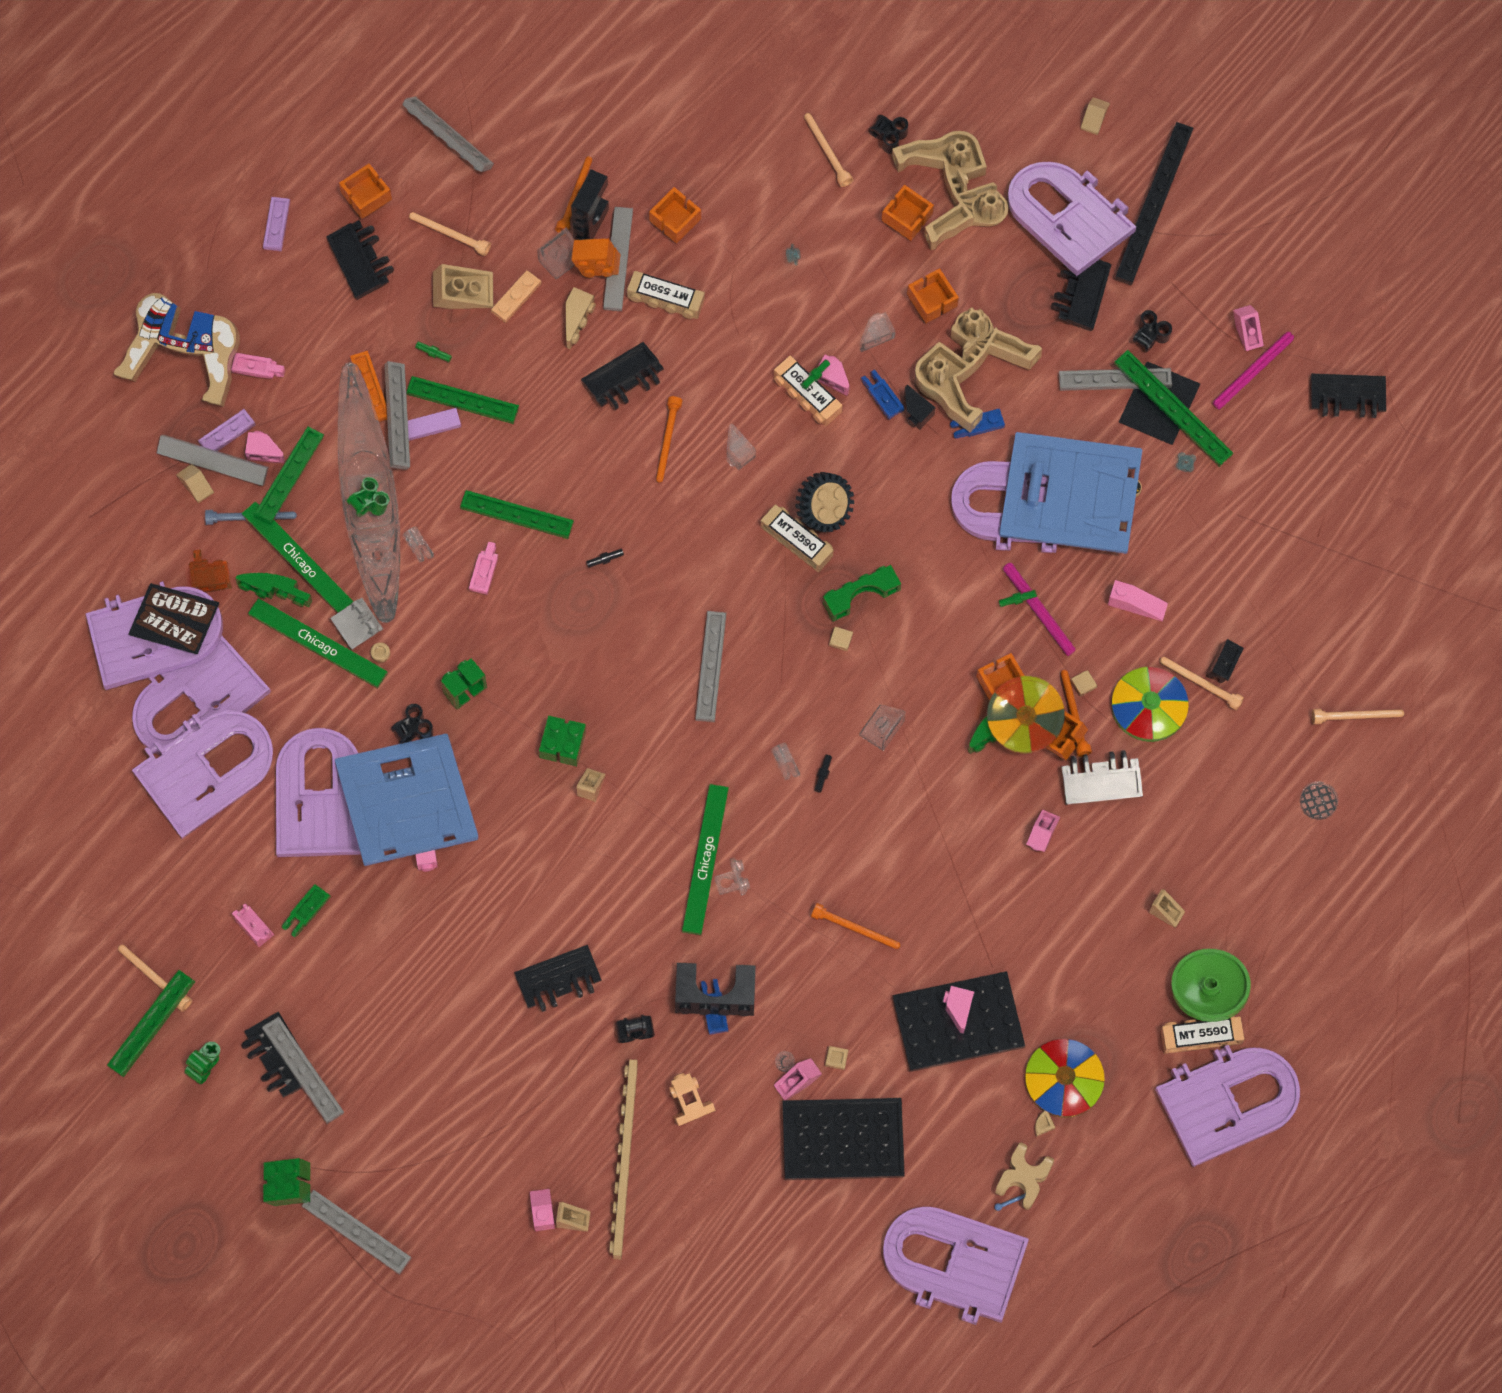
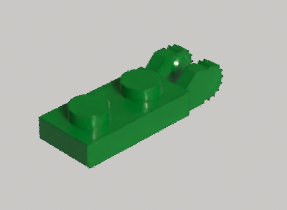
(307, 909)

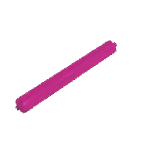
(1253, 370)
(1040, 610)

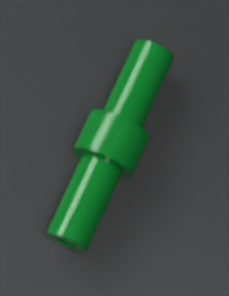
(433, 351)
(815, 374)
(1018, 598)

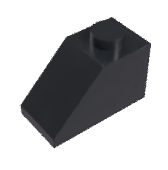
(917, 408)

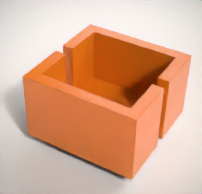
(363, 191)
(907, 212)
(672, 215)
(596, 257)
(934, 298)
(1006, 669)
(1072, 732)

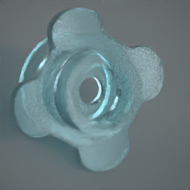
(793, 254)
(1181, 465)

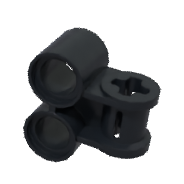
(887, 131)
(1150, 333)
(412, 726)
(634, 1028)

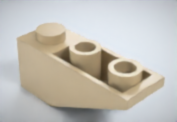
(577, 309)

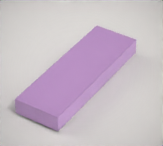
(276, 224)
(433, 424)
(227, 431)

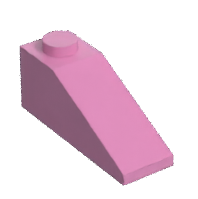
(1136, 601)

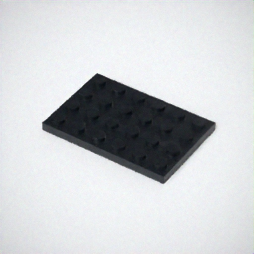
(933, 1038)
(843, 1139)

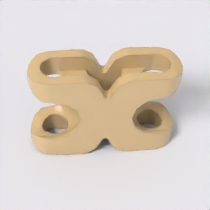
(1024, 1176)

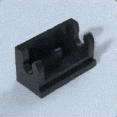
(1225, 661)

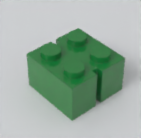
(466, 677)
(562, 739)
(283, 1182)

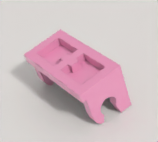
(252, 925)

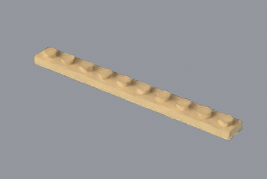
(623, 1167)

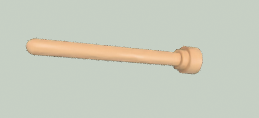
(844, 177)
(482, 247)
(1233, 700)
(1320, 716)
(184, 1003)

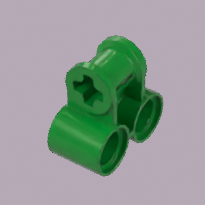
(369, 500)
(202, 1062)

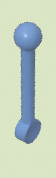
(998, 1206)

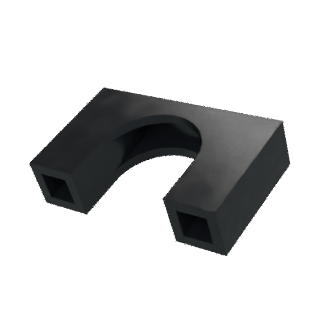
(589, 207)
(693, 1001)

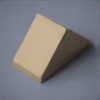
(1095, 115)
(195, 483)
(590, 784)
(1167, 909)
(572, 1217)

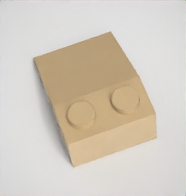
(462, 288)

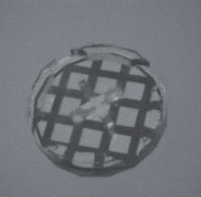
(1318, 800)

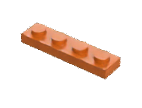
(367, 370)

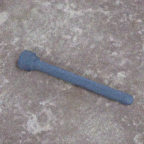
(213, 517)

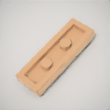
(516, 296)

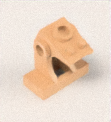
(681, 1085)

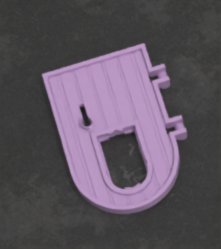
(1085, 221)
(986, 526)
(117, 649)
(205, 684)
(185, 773)
(325, 815)
(1207, 1103)
(972, 1276)

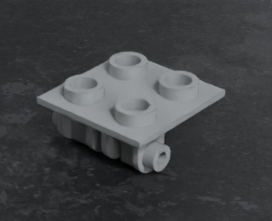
(356, 623)

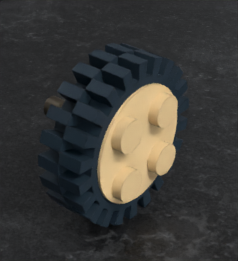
(824, 502)

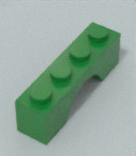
(882, 581)

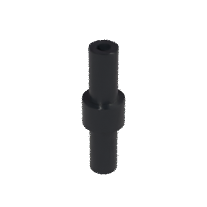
(605, 558)
(823, 773)

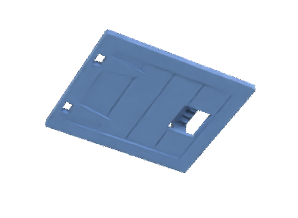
(1084, 492)
(407, 806)

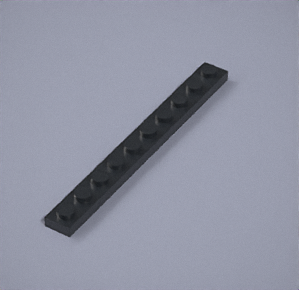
(1154, 203)

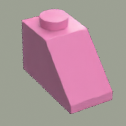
(1248, 327)
(835, 376)
(262, 448)
(1043, 831)
(426, 861)
(958, 1006)
(797, 1079)
(542, 1210)

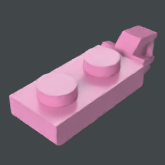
(256, 366)
(484, 570)

